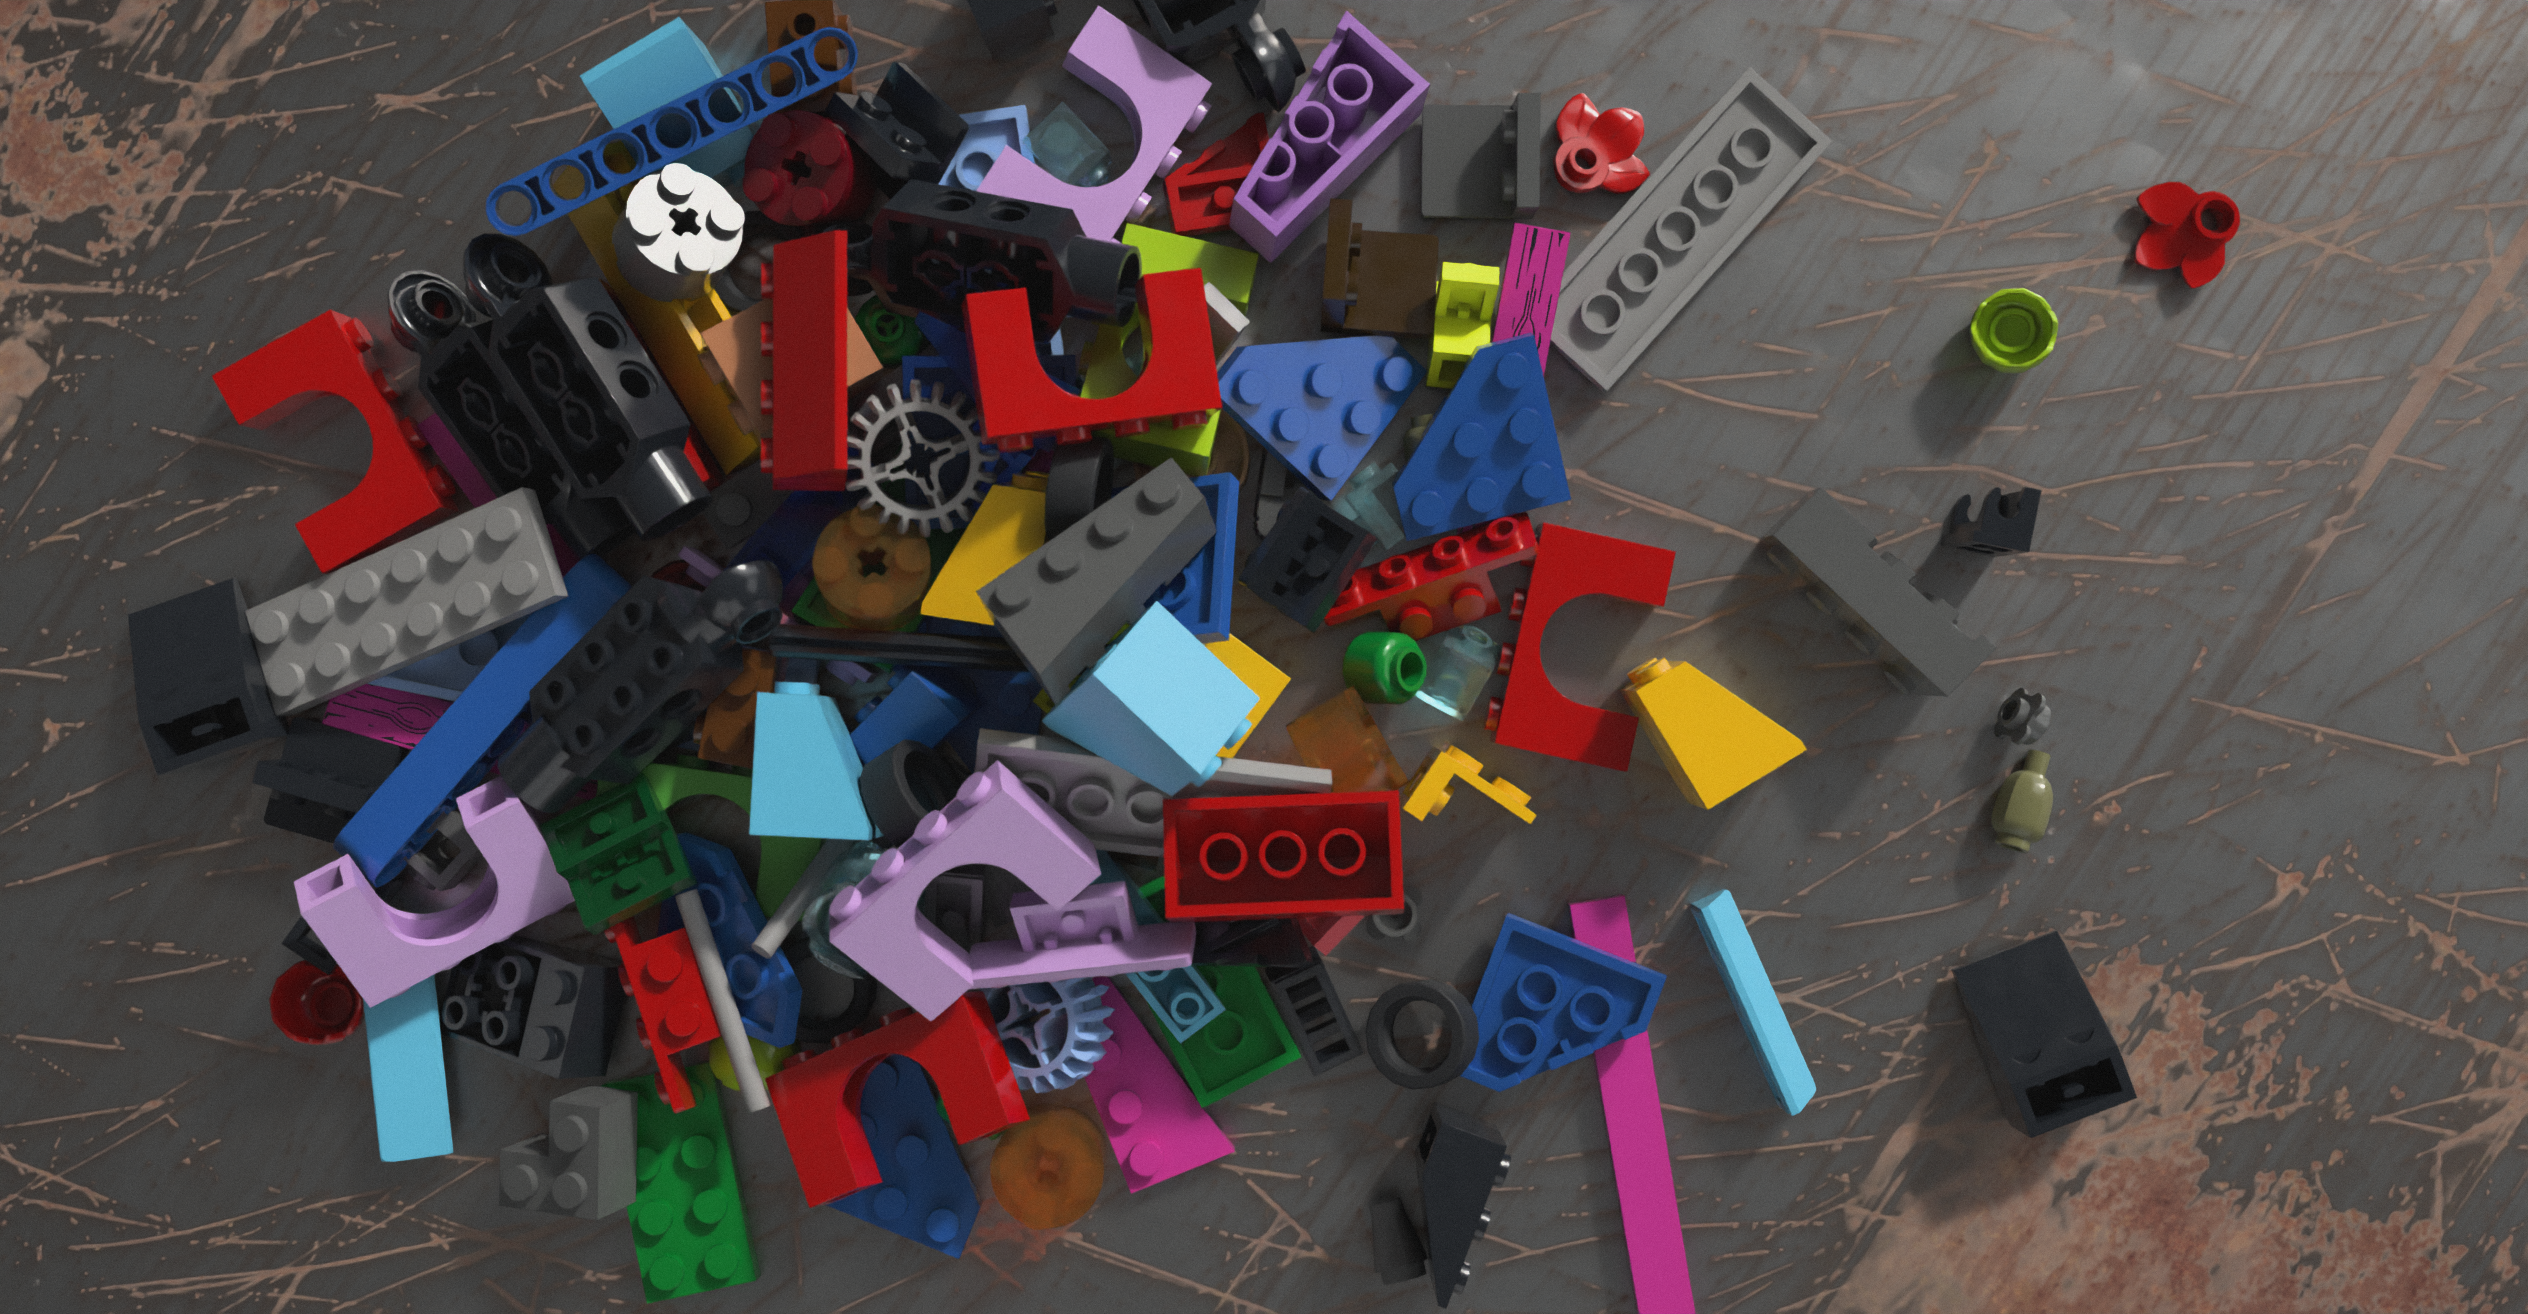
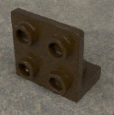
(1377, 279)

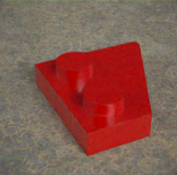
(1203, 191)

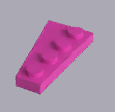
(1147, 1103)

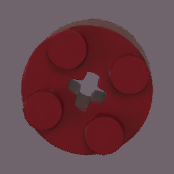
(807, 171)

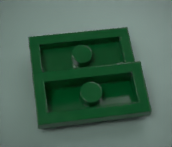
(618, 854)

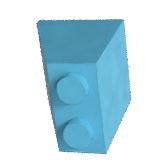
(659, 71)
(1156, 704)
(806, 768)

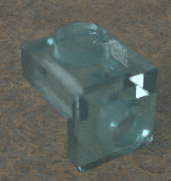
(1069, 149)
(1368, 508)
(1459, 670)

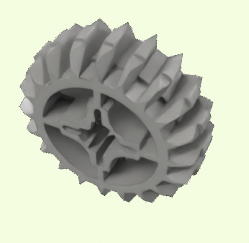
(873, 476)

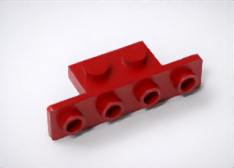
(1439, 582)
(671, 1003)

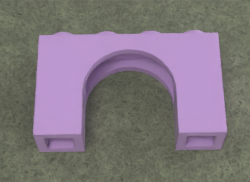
(1158, 101)
(988, 822)
(395, 949)

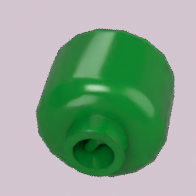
(889, 350)
(1384, 667)

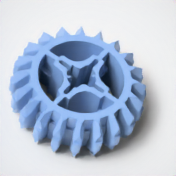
(1060, 1044)

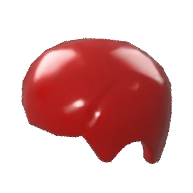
(315, 1005)

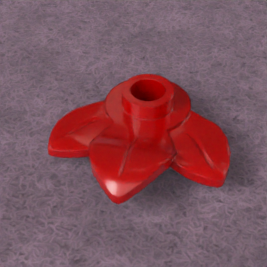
(1603, 142)
(2178, 234)

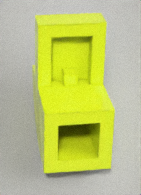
(1462, 319)

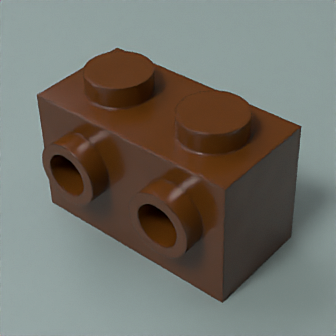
(794, 20)
(728, 725)

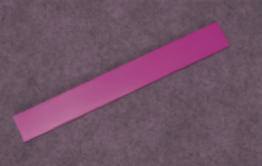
(1637, 1136)

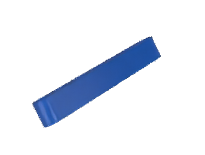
(652, 153)
(474, 728)

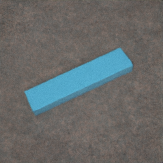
(1754, 1001)
(409, 1075)

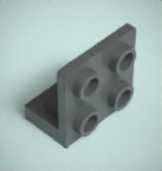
(1481, 160)

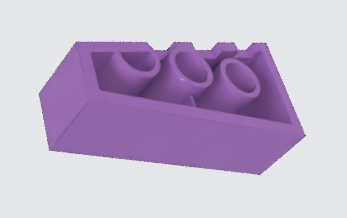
(1330, 133)

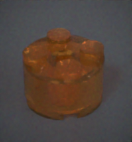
(877, 600)
(1352, 748)
(1040, 1196)

